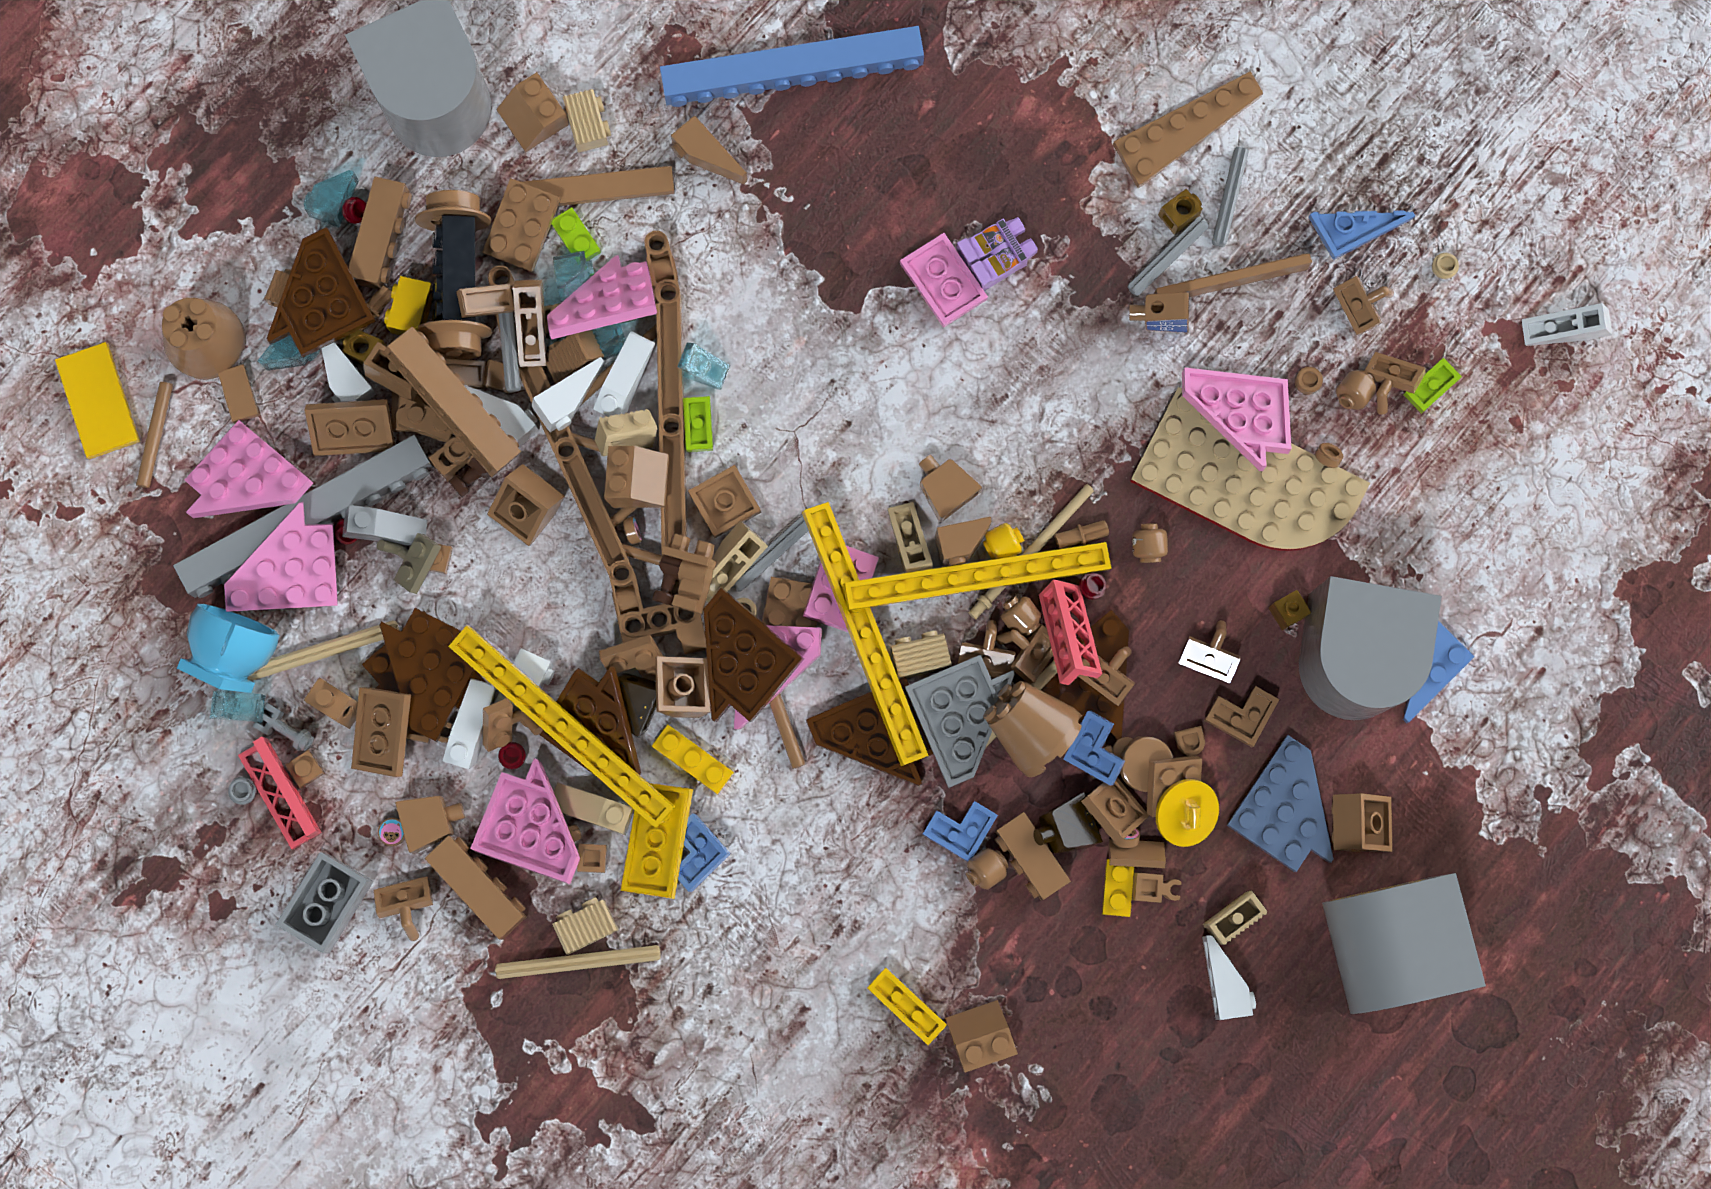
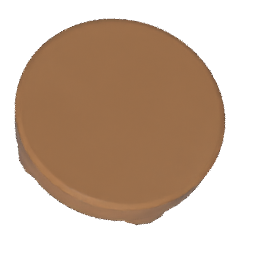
(1137, 758)

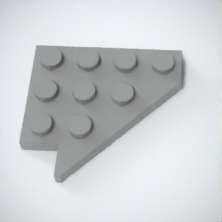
(952, 713)

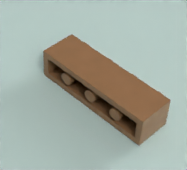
(379, 232)
(476, 887)

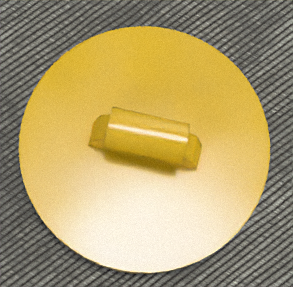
(1187, 812)

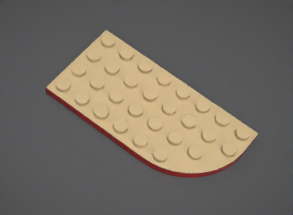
(1280, 508)

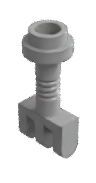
(302, 739)

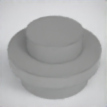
(242, 790)

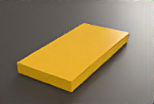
(97, 400)
(657, 852)

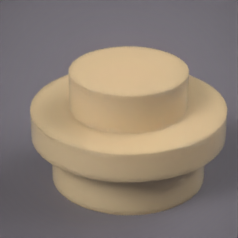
(1445, 266)

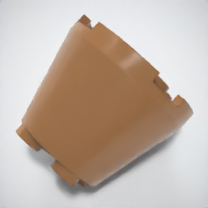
(202, 337)
(1032, 726)

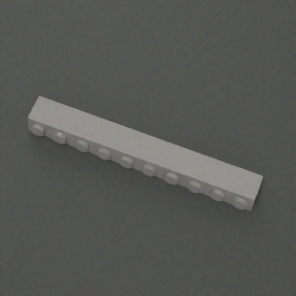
(322, 505)

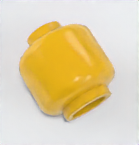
(1003, 541)

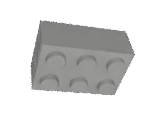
(324, 903)

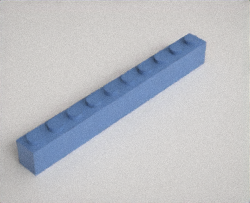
(792, 66)

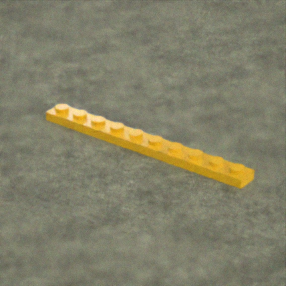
(976, 576)
(865, 637)
(561, 726)

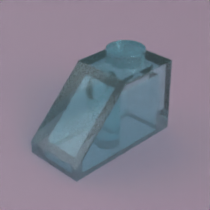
(328, 196)
(571, 272)
(610, 339)
(284, 355)

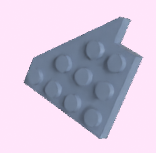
(1285, 808)

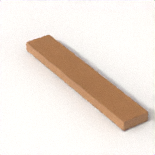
(609, 185)
(1240, 276)

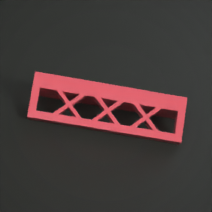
(1062, 631)
(286, 787)

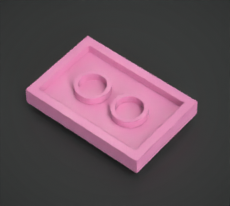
(943, 280)
(821, 601)

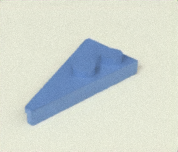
(1348, 231)
(1447, 662)

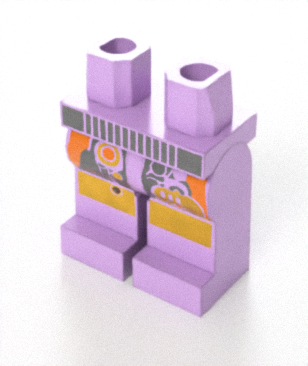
(996, 252)

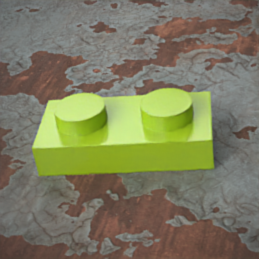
(575, 234)
(1433, 385)
(698, 424)

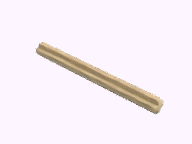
(321, 651)
(578, 962)

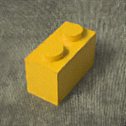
(410, 305)

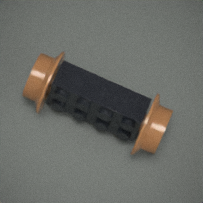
(454, 219)

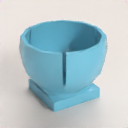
(227, 648)

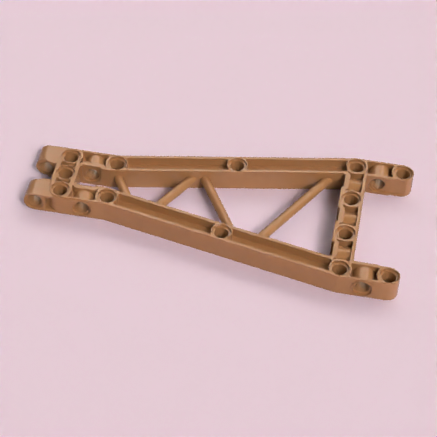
(671, 410)

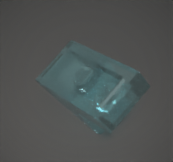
(703, 366)
(237, 706)

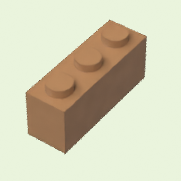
(1029, 858)

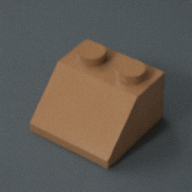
(532, 112)
(636, 477)
(525, 504)
(959, 541)
(682, 687)
(1362, 823)
(981, 1036)

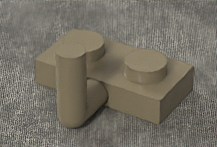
(415, 562)

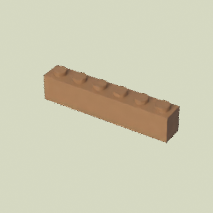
(452, 401)

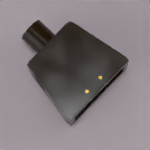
(639, 701)
(1068, 827)

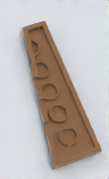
(1172, 135)

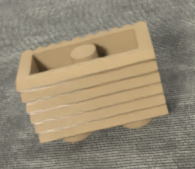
(585, 120)
(626, 430)
(920, 655)
(1235, 918)
(585, 925)

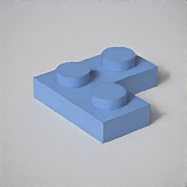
(1088, 752)
(961, 838)
(704, 855)

